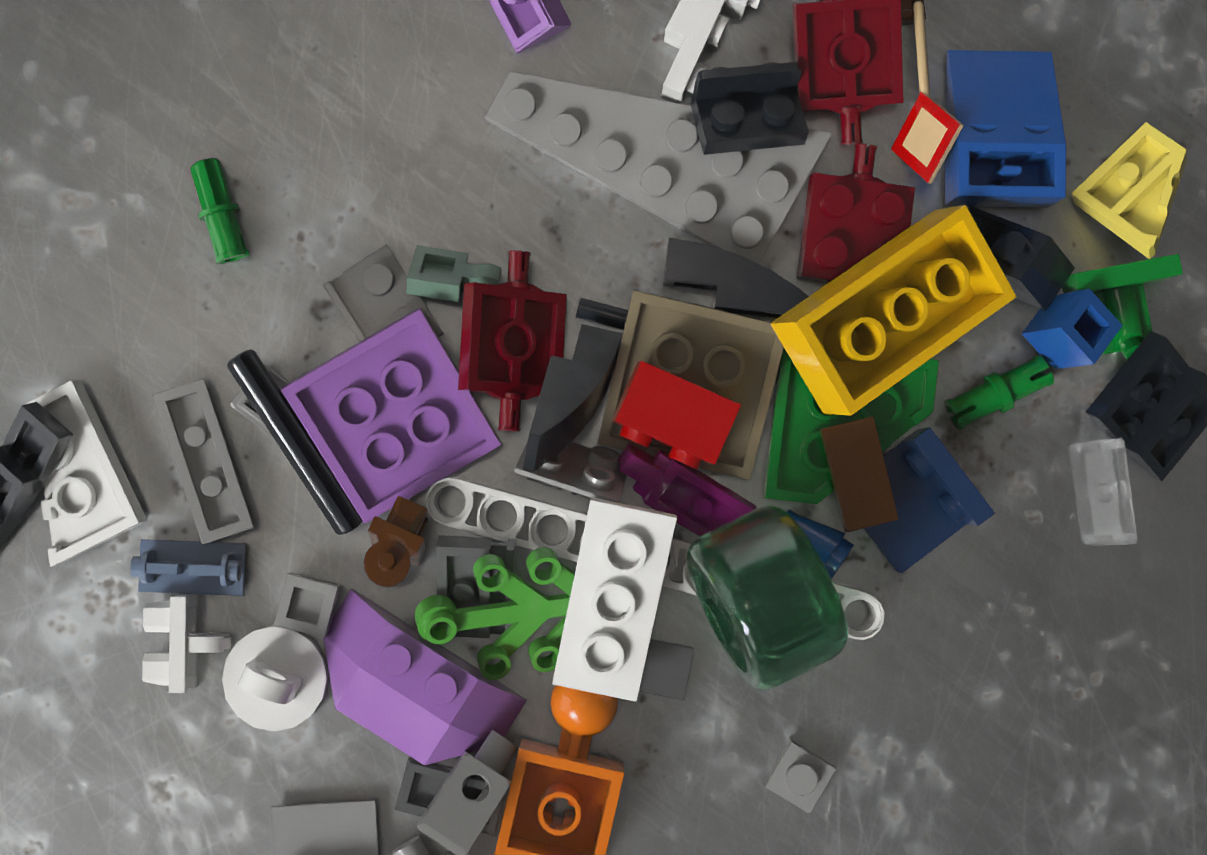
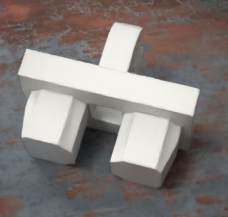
(179, 665)

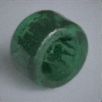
(767, 597)

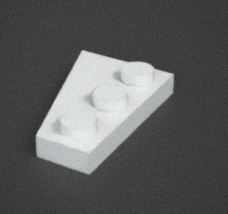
(88, 488)

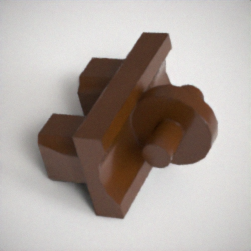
(396, 543)

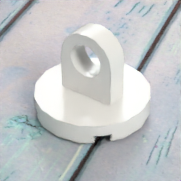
(275, 678)

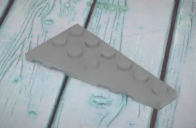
(656, 160)

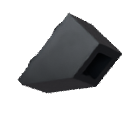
(1027, 258)

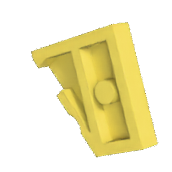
(1135, 188)

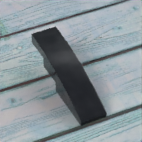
(27, 462)

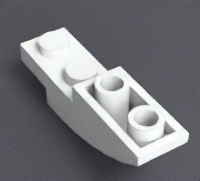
(691, 30)

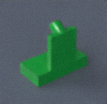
(1124, 295)

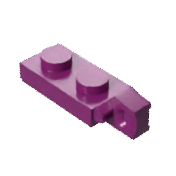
(682, 491)

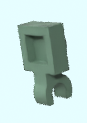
(444, 272)

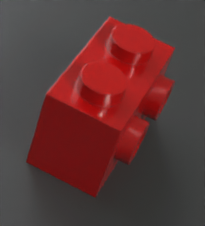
(675, 414)

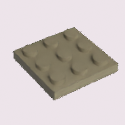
(710, 349)

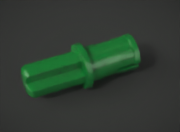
(218, 211)

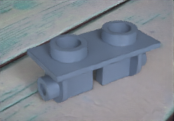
(190, 567)

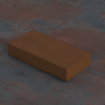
(859, 474)

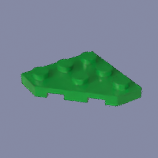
(796, 454)

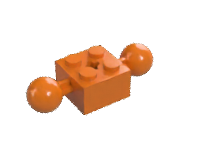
(566, 772)

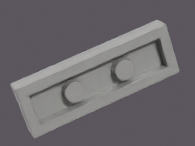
(203, 461)

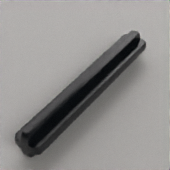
(293, 440)

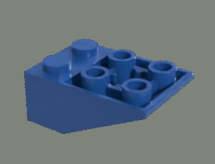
(1011, 130)

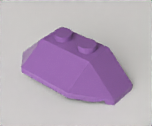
(409, 687)

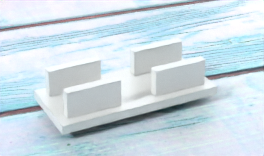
(614, 599)

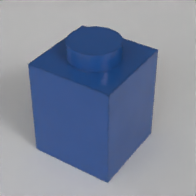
(1072, 330)

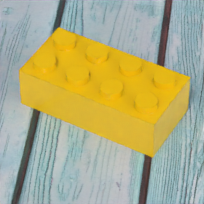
(893, 310)

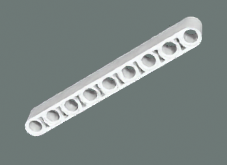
(525, 531)

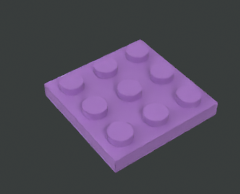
(391, 415)

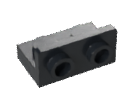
(748, 108)

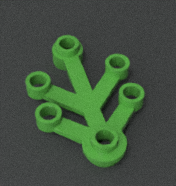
(525, 612)

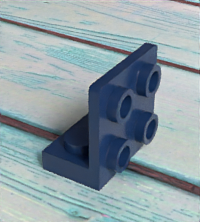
(930, 500)

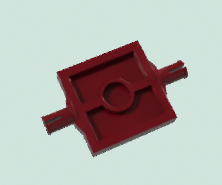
(848, 58)
(850, 217)
(510, 338)

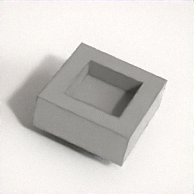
(307, 605)
(799, 776)

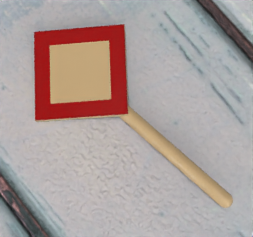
(929, 127)

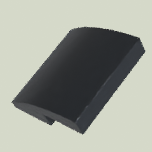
(1154, 406)

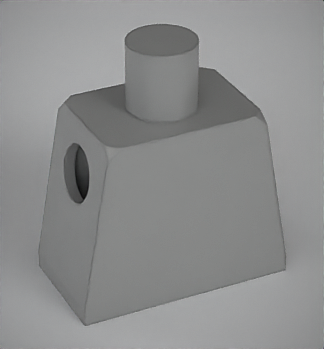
(459, 820)

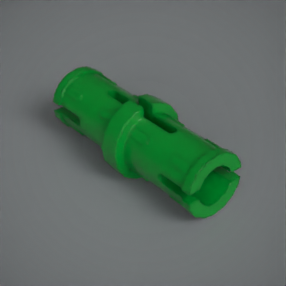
(999, 392)

